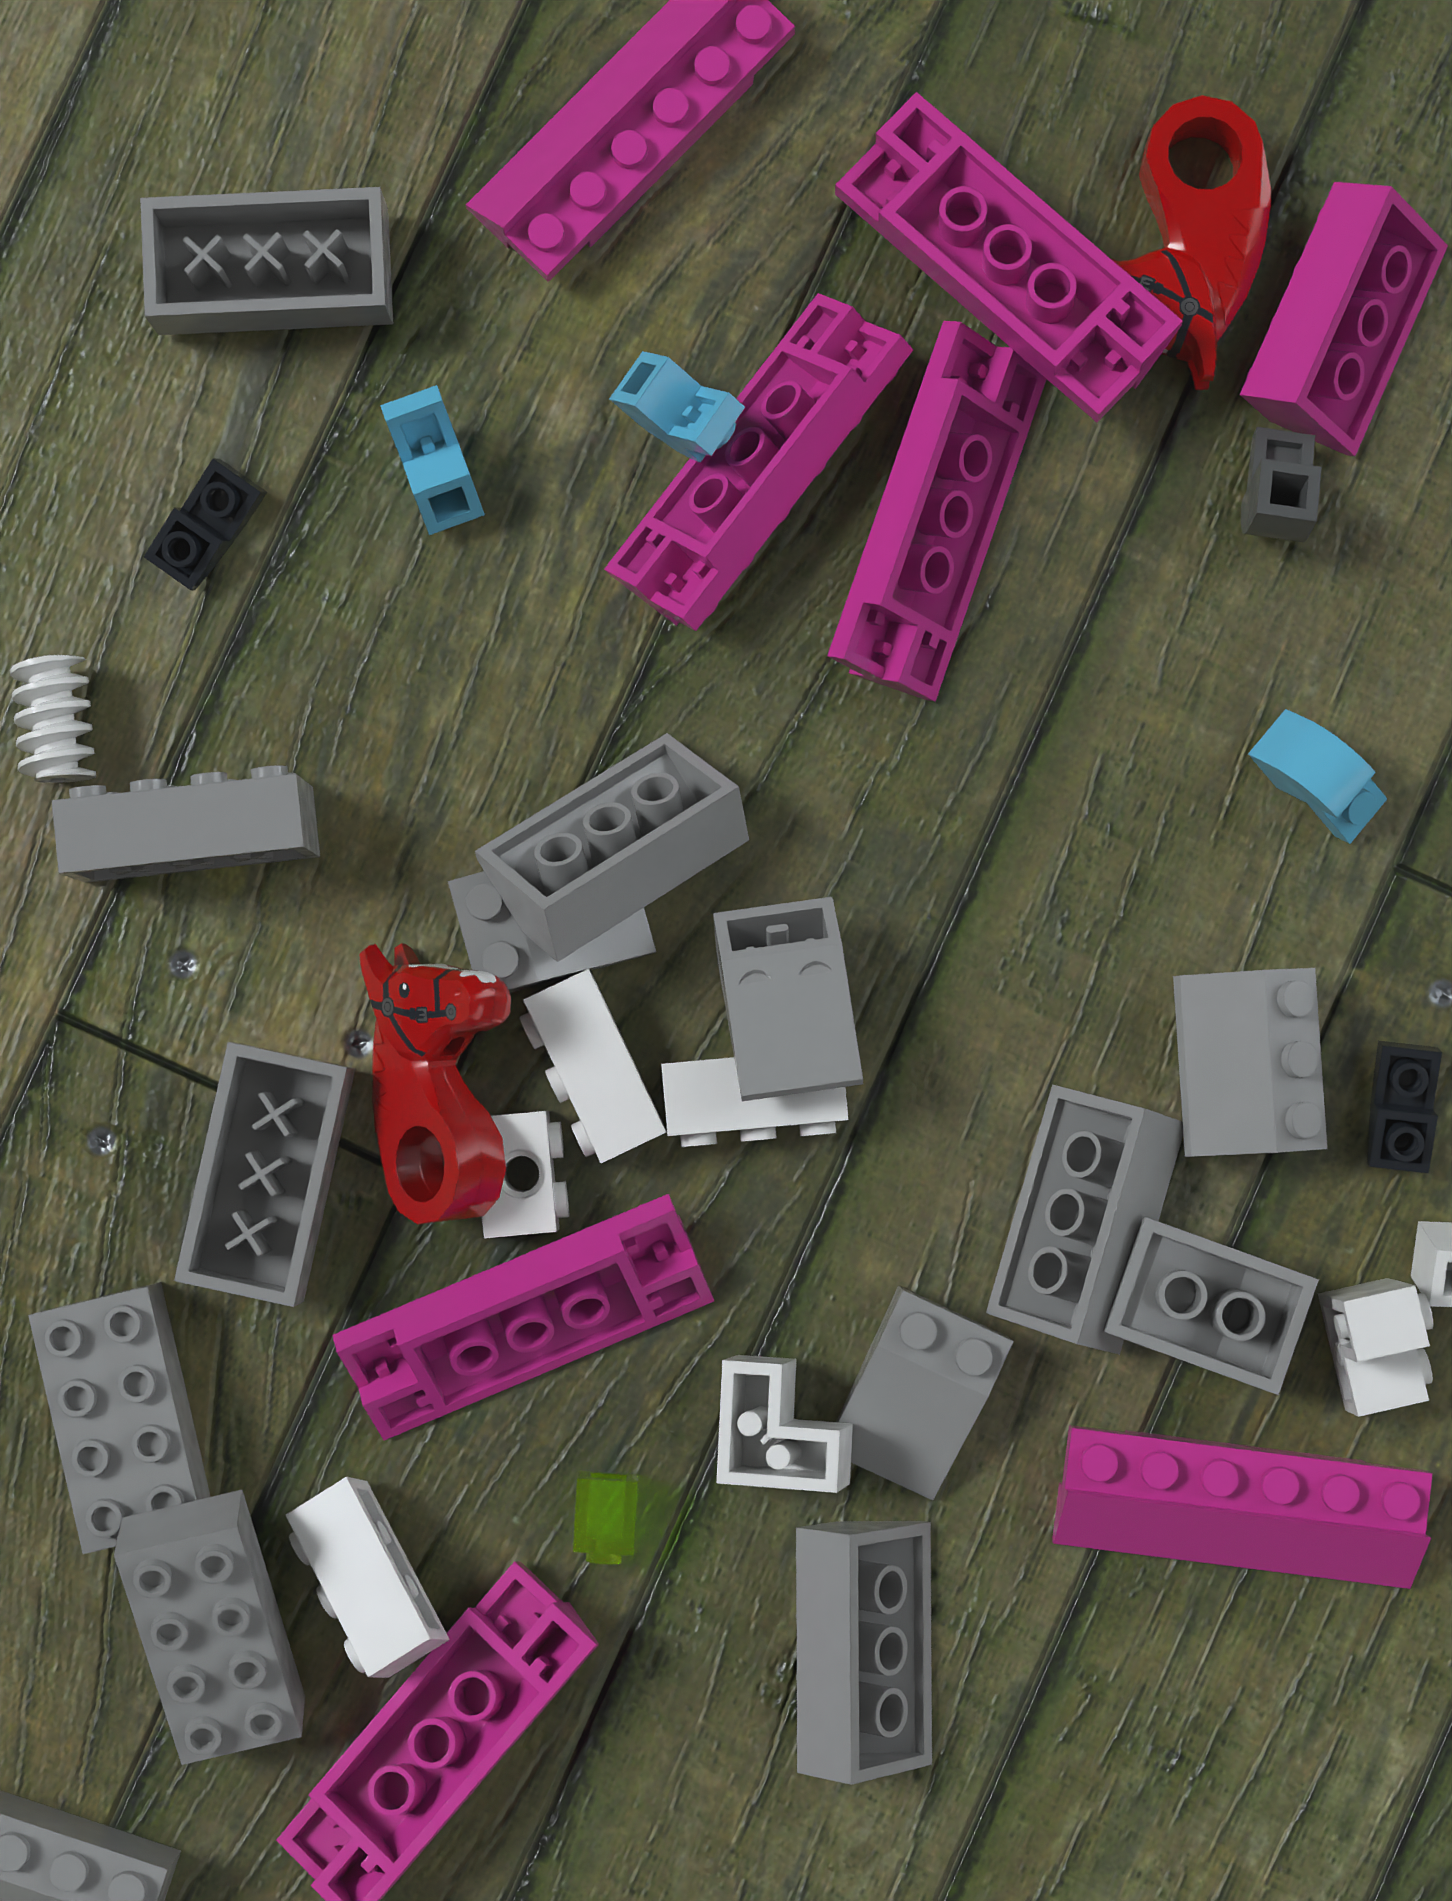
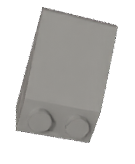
(501, 948)
(1211, 1305)
(921, 1391)

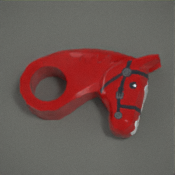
(1207, 234)
(417, 1092)

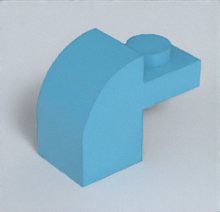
(676, 406)
(432, 459)
(1321, 772)

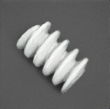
(51, 719)

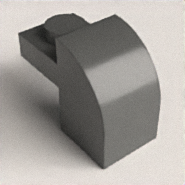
(1281, 486)

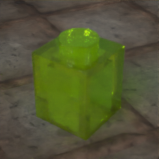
(606, 1516)

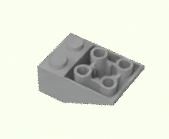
(787, 998)

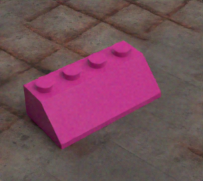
(1345, 316)

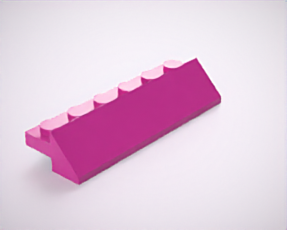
(628, 127)
(1008, 257)
(790, 427)
(937, 513)
(524, 1317)
(1242, 1506)
(437, 1738)

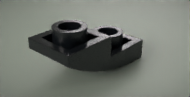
(206, 524)
(1402, 1107)

